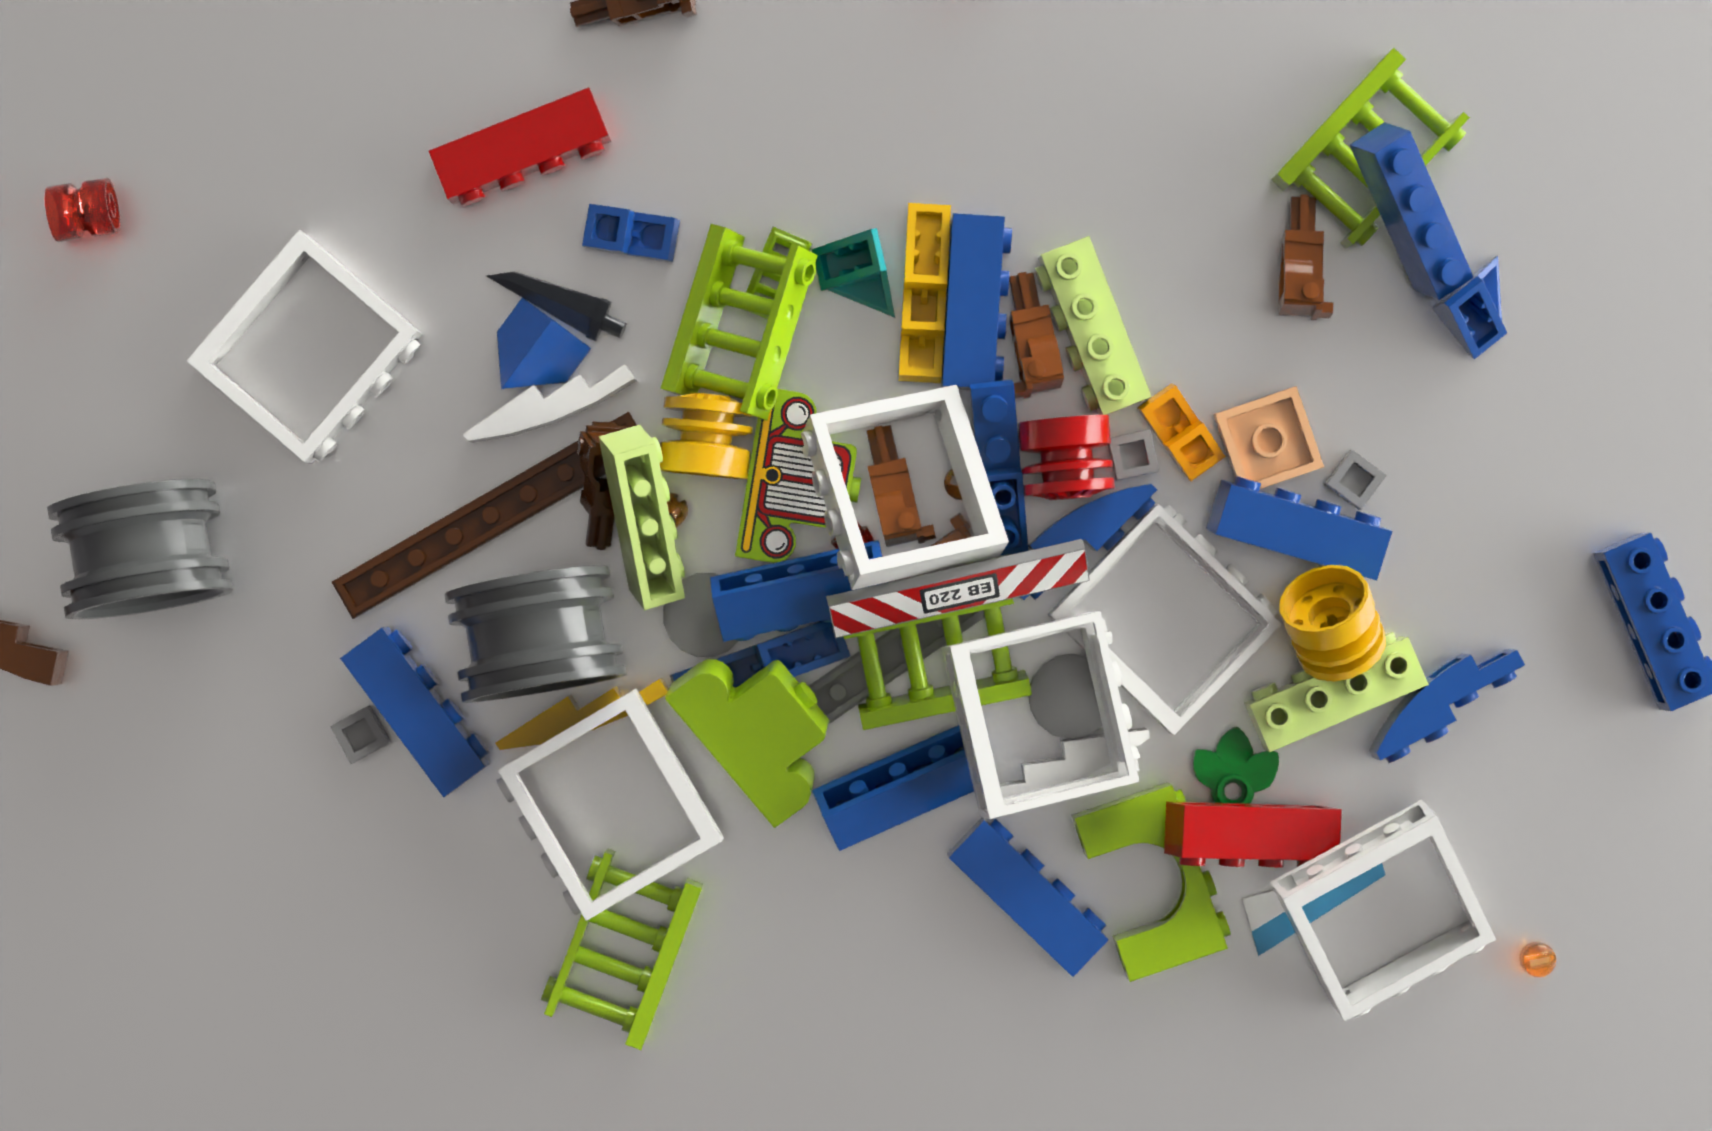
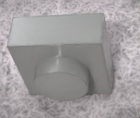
(1133, 455)
(1355, 479)
(360, 734)

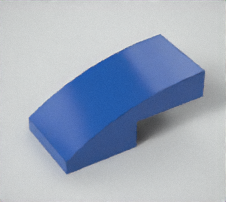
(630, 232)

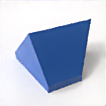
(1475, 311)
(536, 349)

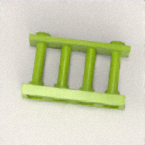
(1330, 141)
(704, 308)
(922, 699)
(649, 980)

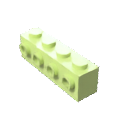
(1093, 327)
(642, 516)
(1314, 704)

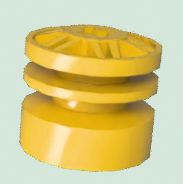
(705, 437)
(1332, 622)

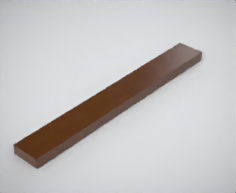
(466, 529)

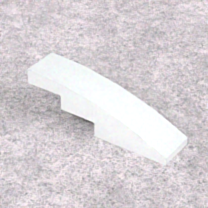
(533, 410)
(1079, 759)

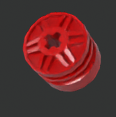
(1066, 456)

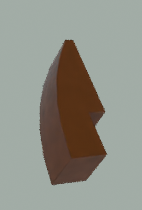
(27, 659)

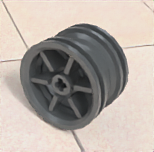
(139, 548)
(535, 633)

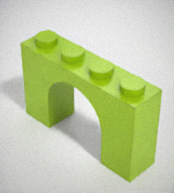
(1192, 925)

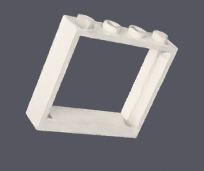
(254, 302)
(967, 466)
(1228, 578)
(1114, 716)
(555, 858)
(1351, 860)

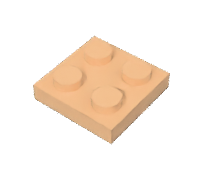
(1269, 438)

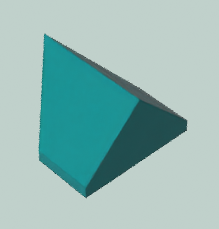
(856, 270)

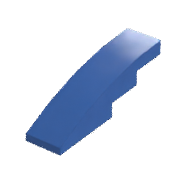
(797, 650)

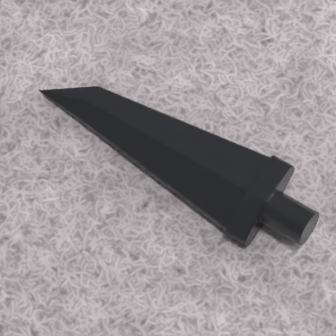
(572, 307)

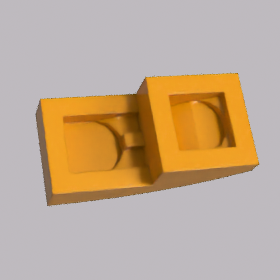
(1181, 432)

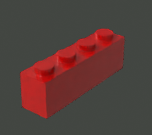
(520, 147)
(1249, 832)

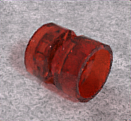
(84, 209)

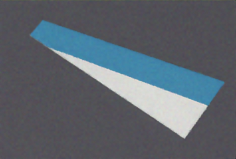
(1270, 923)

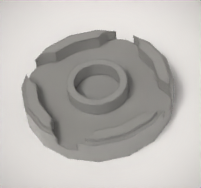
(693, 620)
(1065, 697)

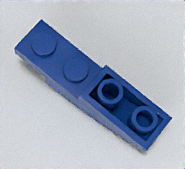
(998, 444)
(1097, 521)
(1427, 709)

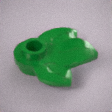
(1236, 764)

